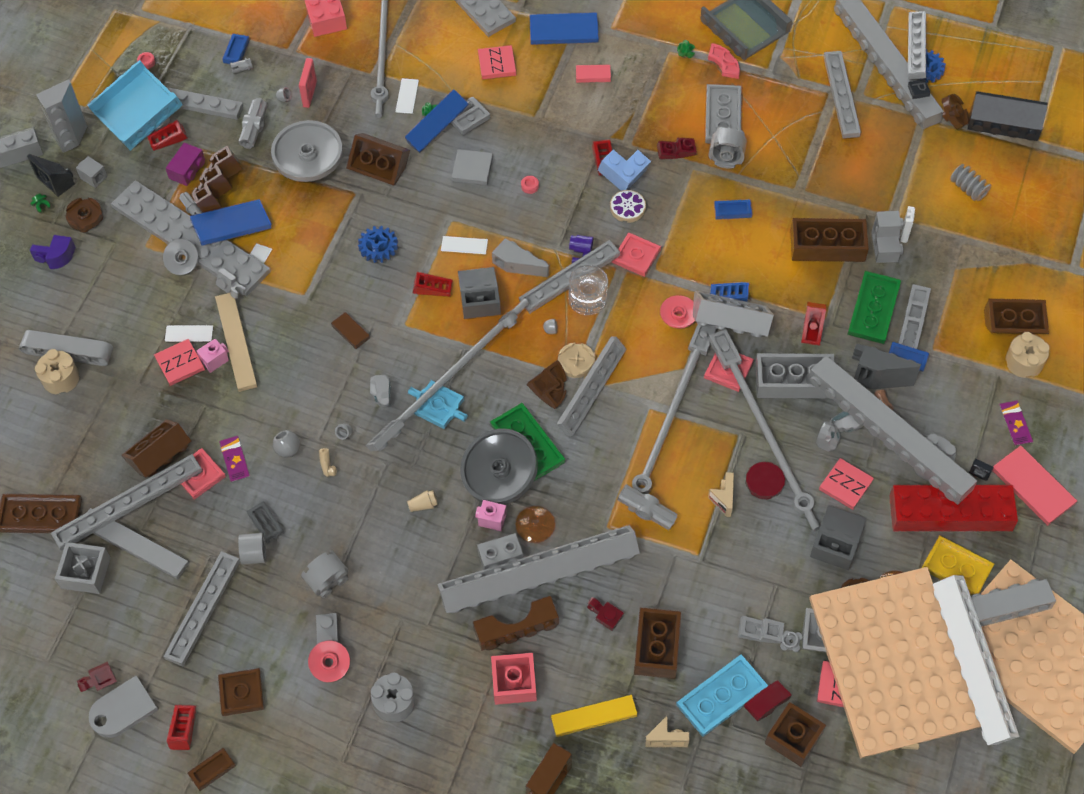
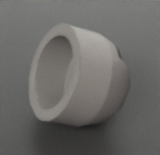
(283, 94)
(550, 326)
(343, 434)

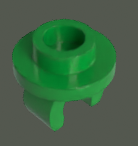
(685, 49)
(427, 108)
(38, 200)

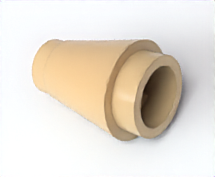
(423, 501)

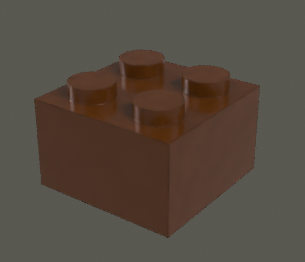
(795, 734)

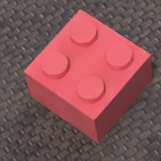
(325, 16)
(513, 678)

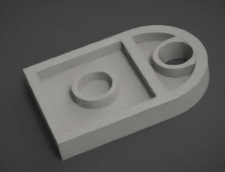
(122, 708)

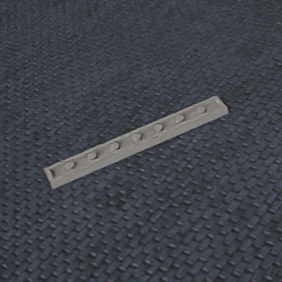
(127, 501)

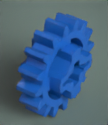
(934, 66)
(378, 244)

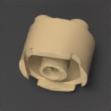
(1027, 355)
(57, 372)

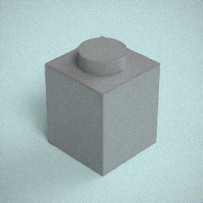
(91, 172)

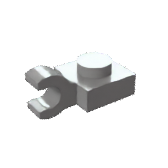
(228, 283)

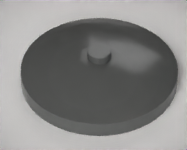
(499, 466)

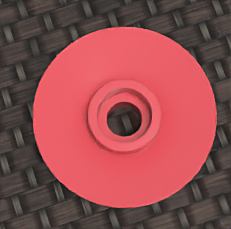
(677, 305)
(326, 650)

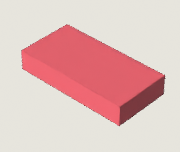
(593, 73)

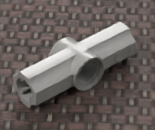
(253, 123)
(647, 507)

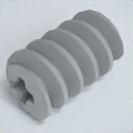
(970, 183)

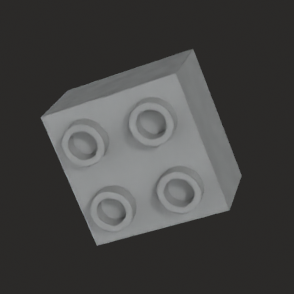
(82, 568)

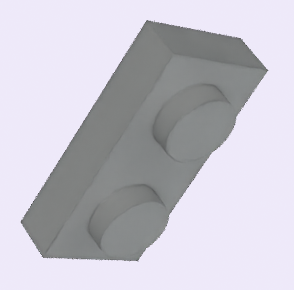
(327, 627)

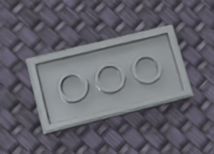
(722, 108)

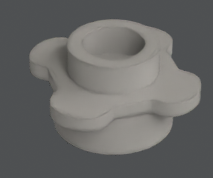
(787, 636)

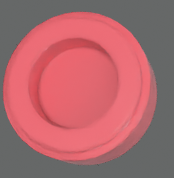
(147, 59)
(529, 184)

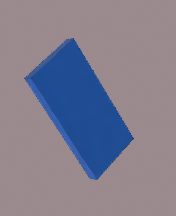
(564, 28)
(230, 222)

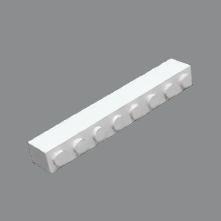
(975, 660)

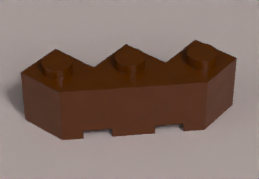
(215, 179)

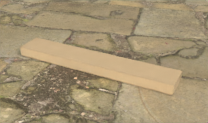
(236, 342)

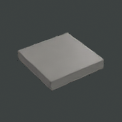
(472, 167)

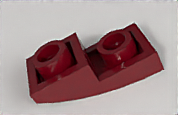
(673, 150)
(767, 700)

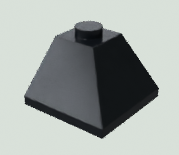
(51, 174)

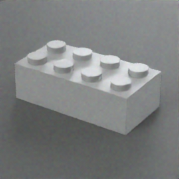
(787, 375)

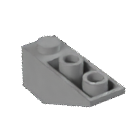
(517, 260)

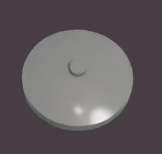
(307, 151)

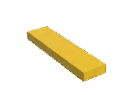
(593, 715)

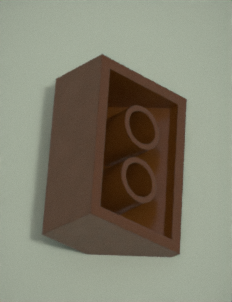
(377, 158)
(1016, 316)
(157, 448)

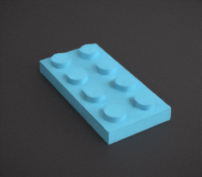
(721, 695)

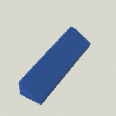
(436, 121)

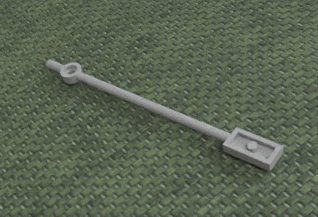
(380, 94)
(699, 345)
(731, 359)
(392, 430)

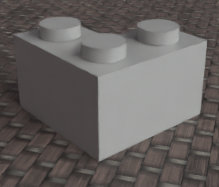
(886, 236)

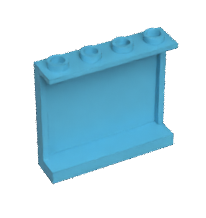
(134, 105)

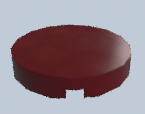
(765, 480)

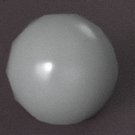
(286, 443)

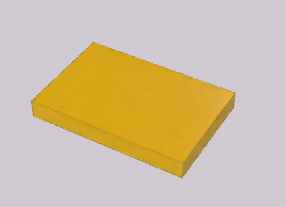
(952, 559)

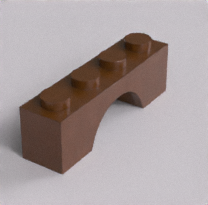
(493, 632)

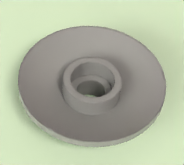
(173, 253)

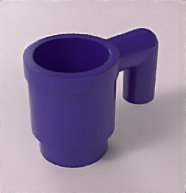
(581, 244)

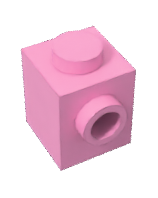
(213, 355)
(491, 515)

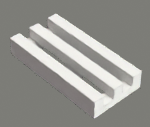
(908, 222)

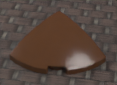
(550, 384)

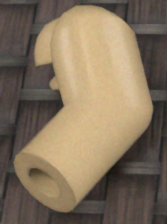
(325, 463)

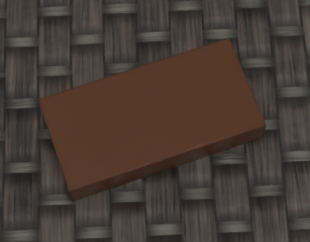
(350, 330)
(211, 769)

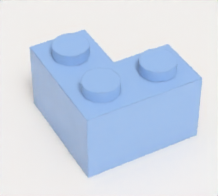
(622, 172)

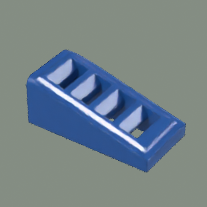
(732, 287)

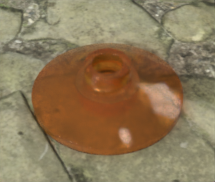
(538, 531)

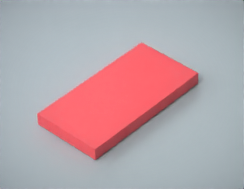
(1034, 485)

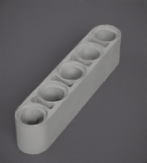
(80, 349)

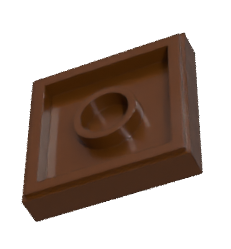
(241, 692)

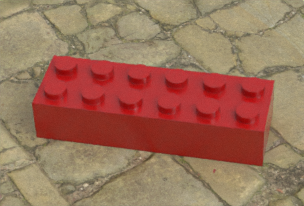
(930, 510)

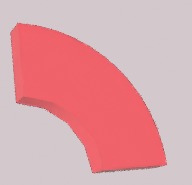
(726, 62)

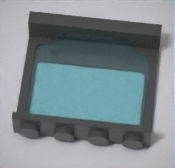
(747, 24)

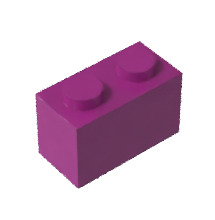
(185, 164)

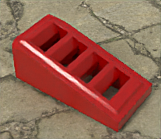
(174, 128)
(600, 145)
(431, 290)
(181, 740)

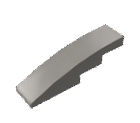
(914, 316)

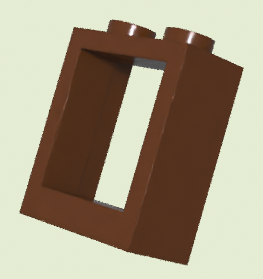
(550, 771)

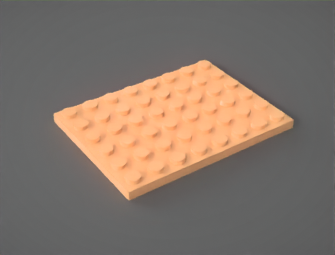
(893, 662)
(1041, 662)

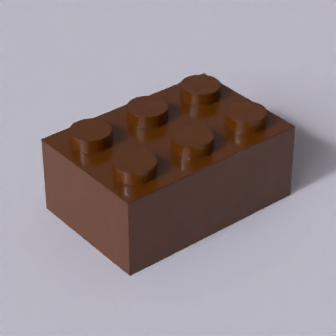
(657, 643)

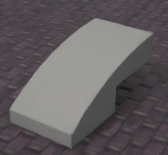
(761, 630)

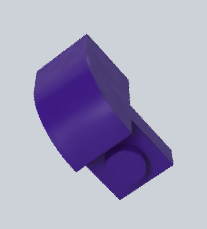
(57, 255)

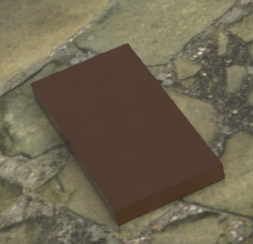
(37, 512)

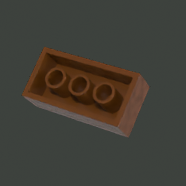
(829, 239)

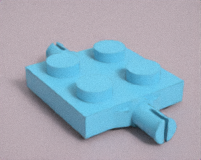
(440, 407)

